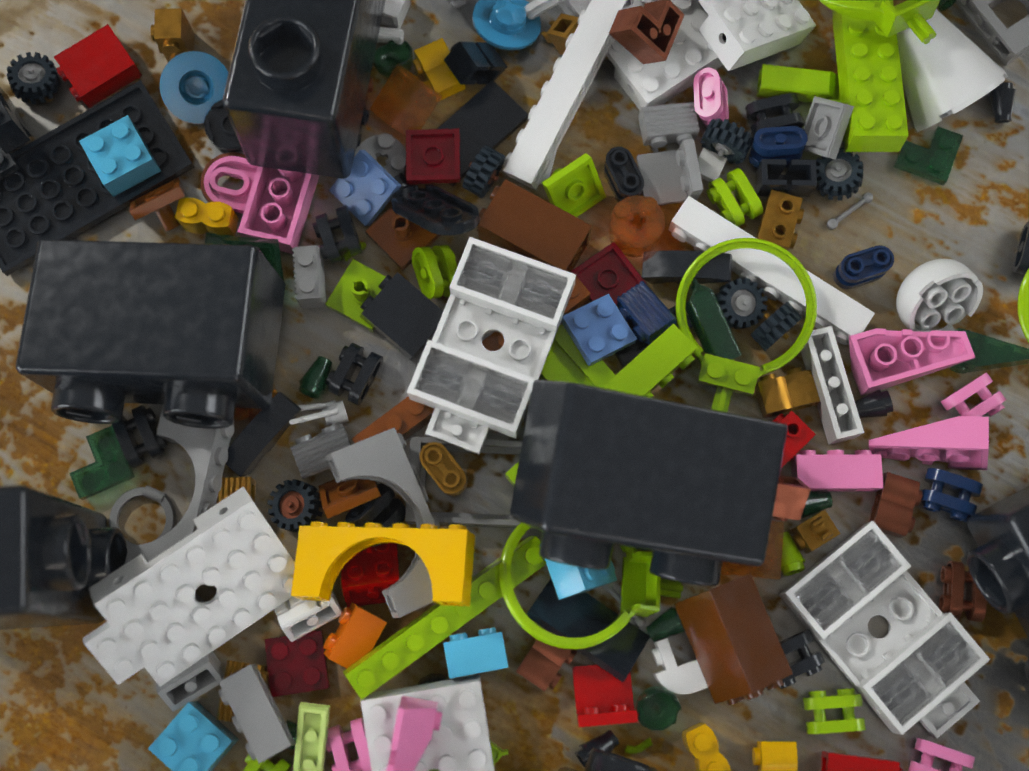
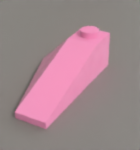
(893, 357)
(957, 440)
(412, 732)

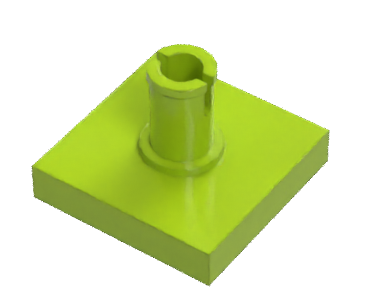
(575, 186)
(353, 290)

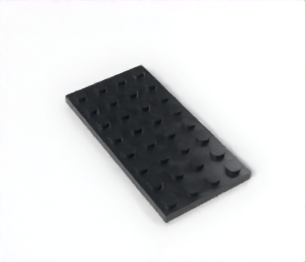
(58, 188)

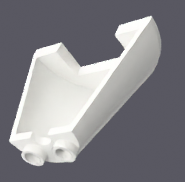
(944, 73)

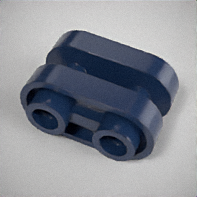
(778, 144)
(863, 267)
(959, 507)

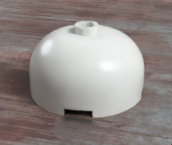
(938, 291)

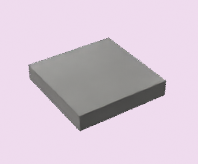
(826, 126)

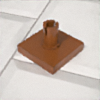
(159, 201)
(399, 237)
(346, 495)

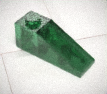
(991, 354)

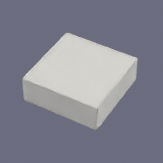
(710, 164)

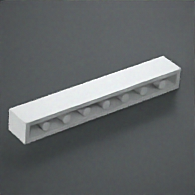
(563, 92)
(706, 228)

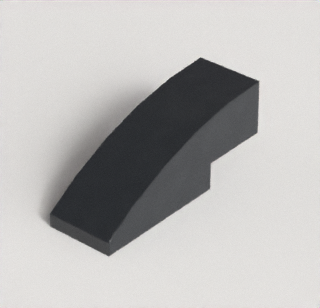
(672, 265)
(261, 434)

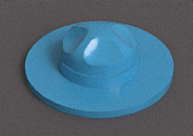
(505, 23)
(192, 85)

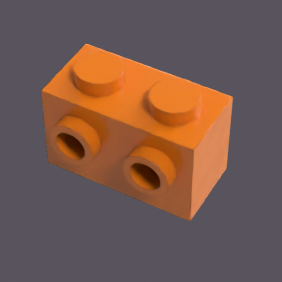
(354, 636)

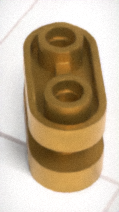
(443, 468)

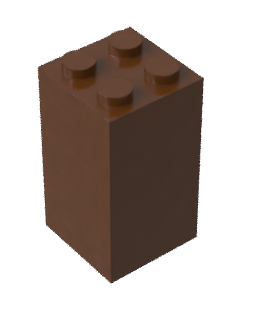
(533, 227)
(734, 641)

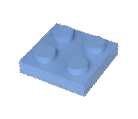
(366, 188)
(598, 329)

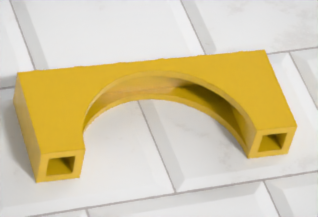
(326, 550)

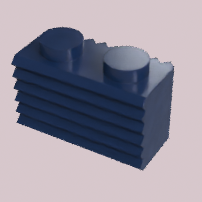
(645, 313)

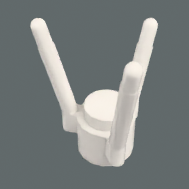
(332, 411)

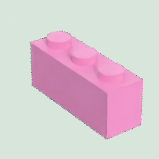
(839, 471)

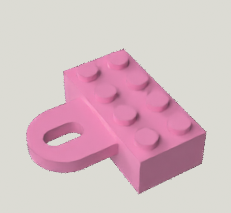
(271, 199)

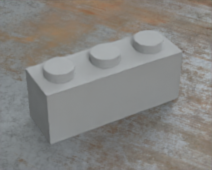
(255, 713)

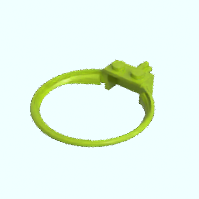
(891, 19)
(731, 375)
(638, 595)

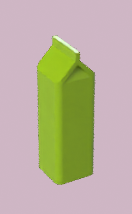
(805, 83)

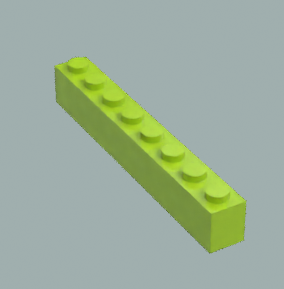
(647, 370)
(439, 622)

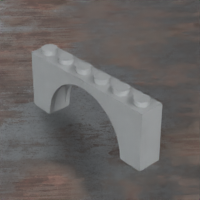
(209, 455)
(385, 461)

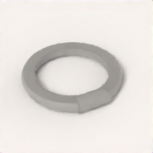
(150, 493)

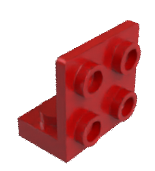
(369, 574)
(602, 697)

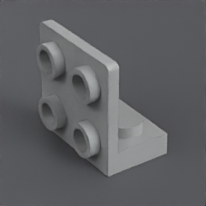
(671, 174)

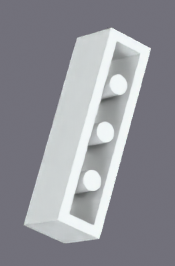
(836, 402)

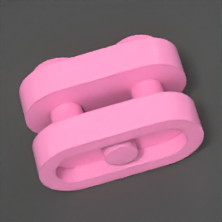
(710, 96)
(990, 403)
(338, 741)
(933, 750)

